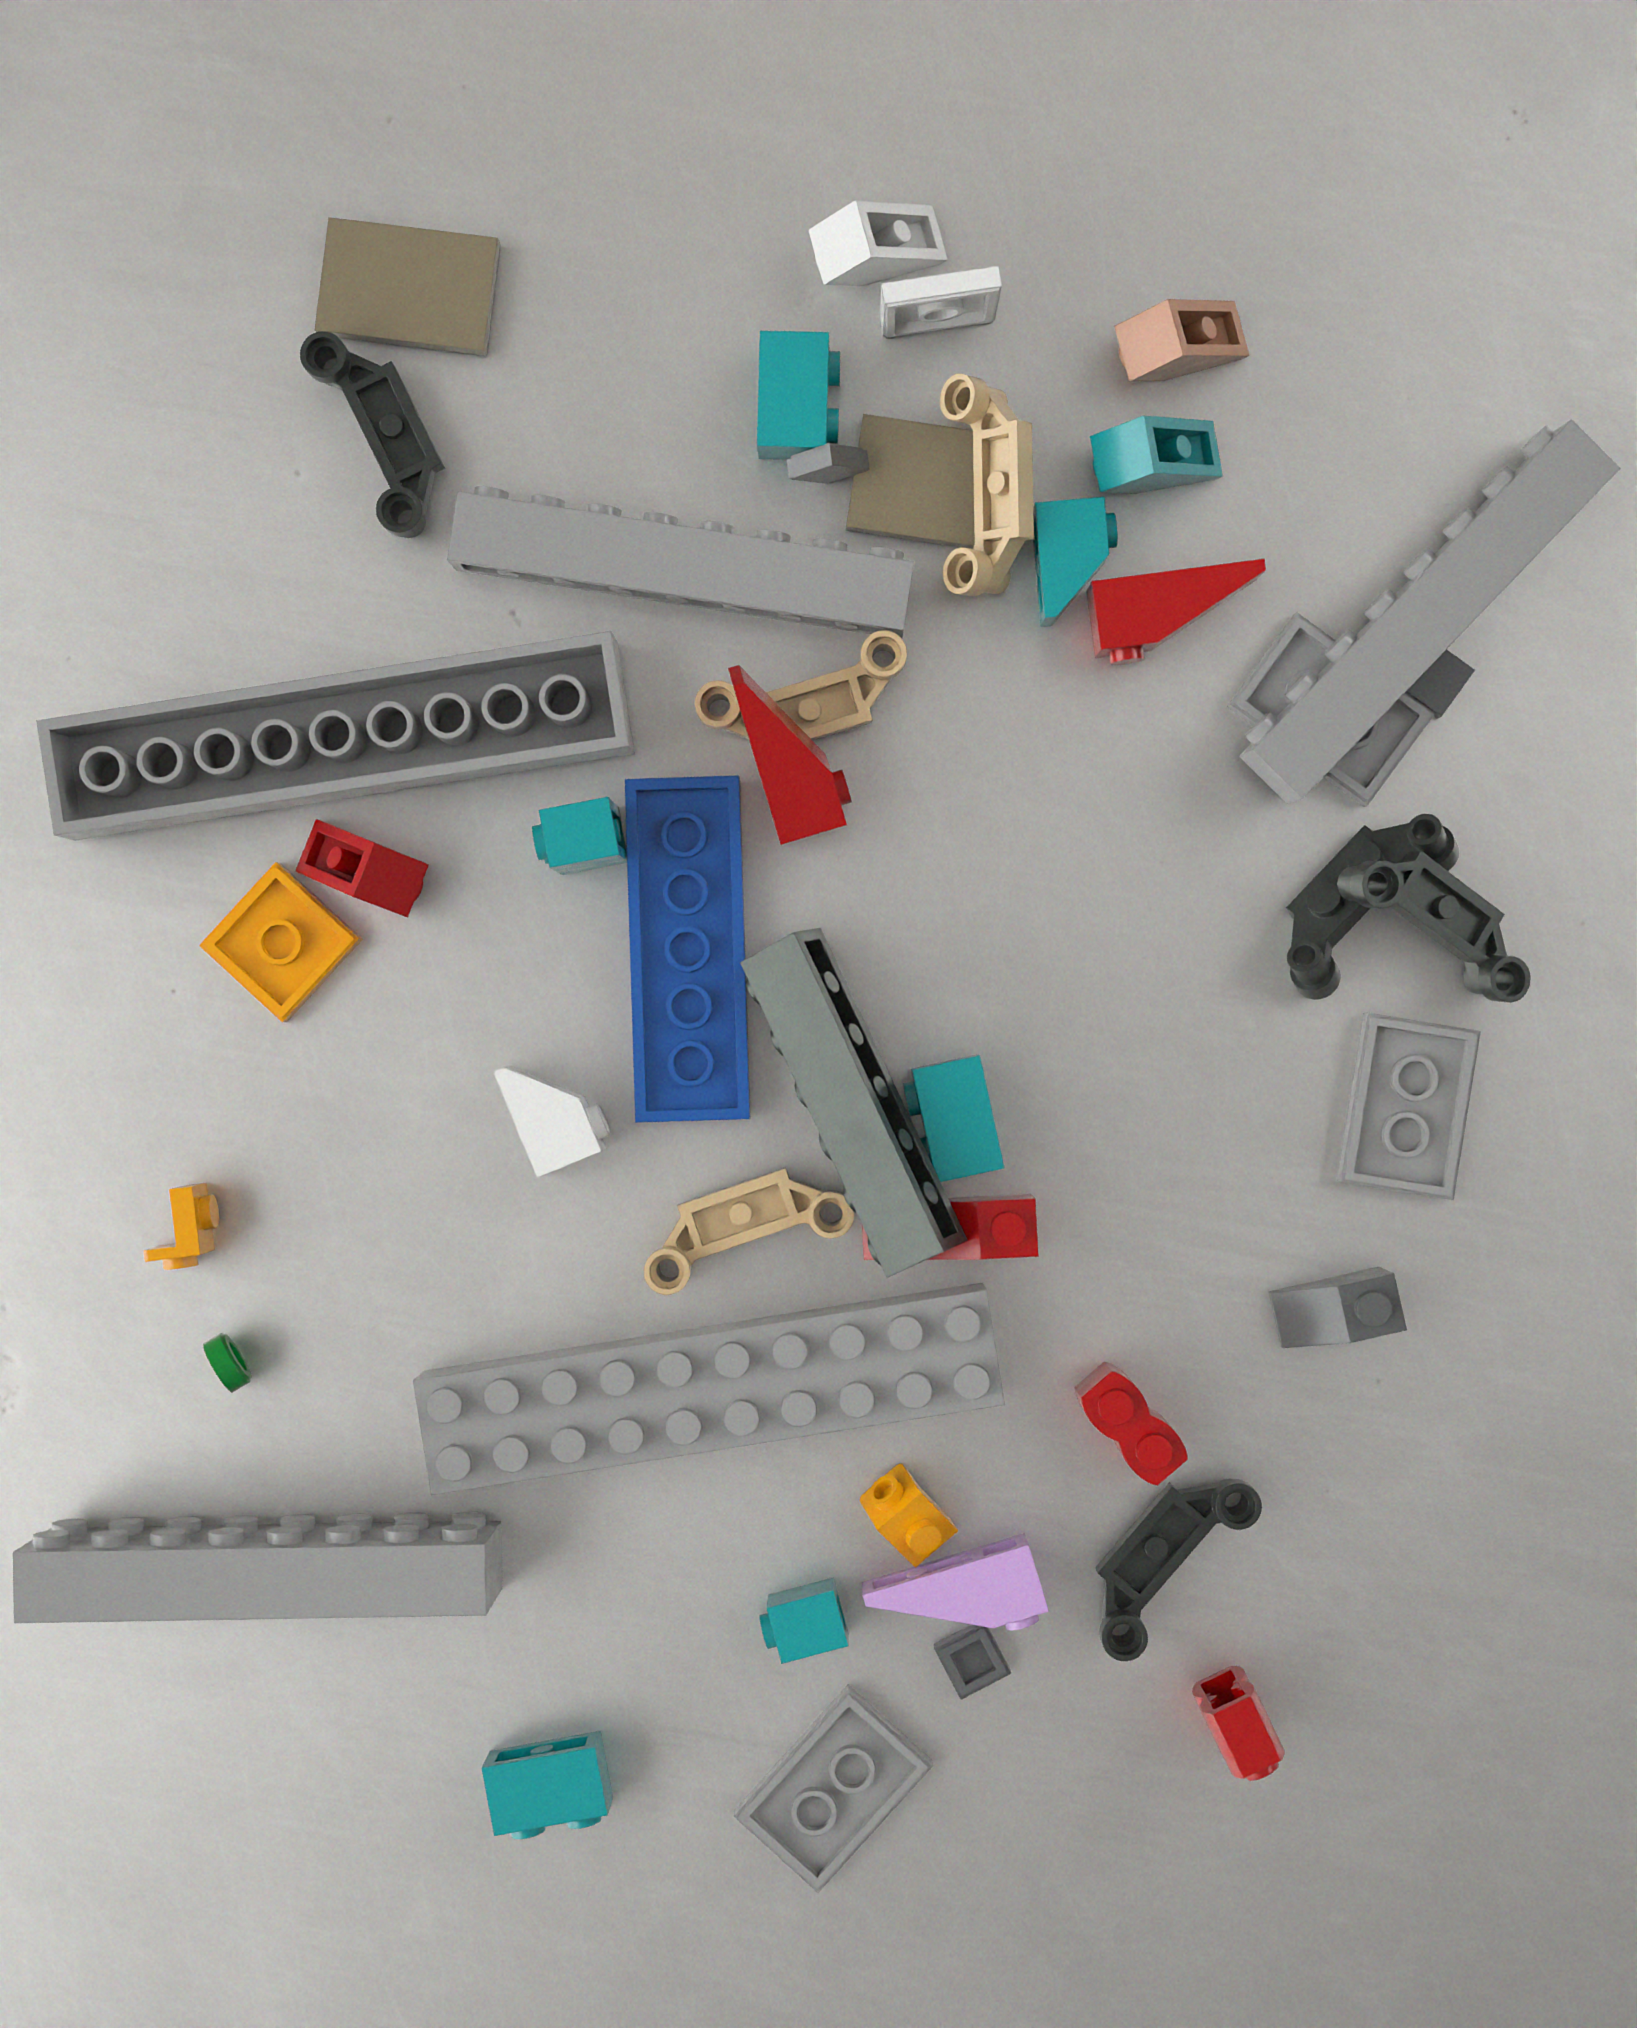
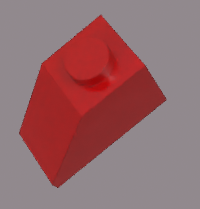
(362, 868)

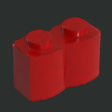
(1138, 1431)
(1239, 1723)

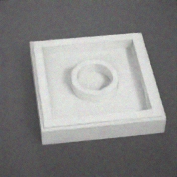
(940, 301)

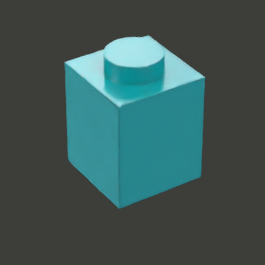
(805, 1621)

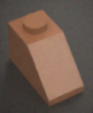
(1180, 339)

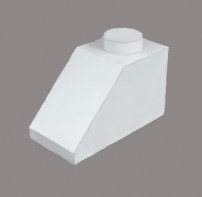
(876, 242)
(551, 1120)

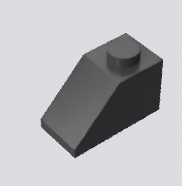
(1338, 1309)

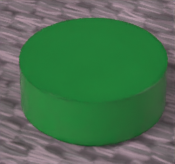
(227, 1362)

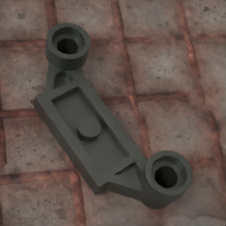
(388, 424)
(1445, 912)
(1326, 917)
(1156, 1549)

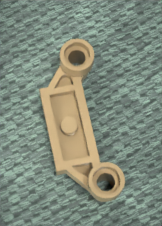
(1000, 486)
(822, 703)
(740, 1216)

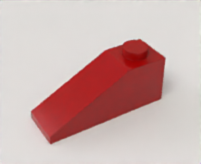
(1147, 609)
(792, 768)
(994, 1228)

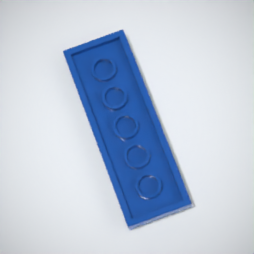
(687, 949)

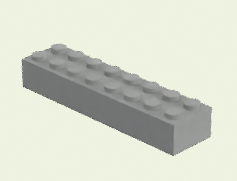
(259, 1569)

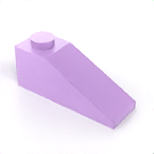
(974, 1587)

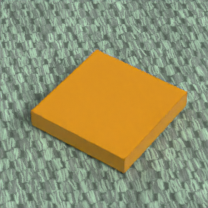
(280, 942)

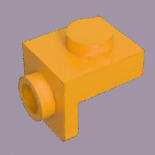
(194, 1219)
(907, 1515)

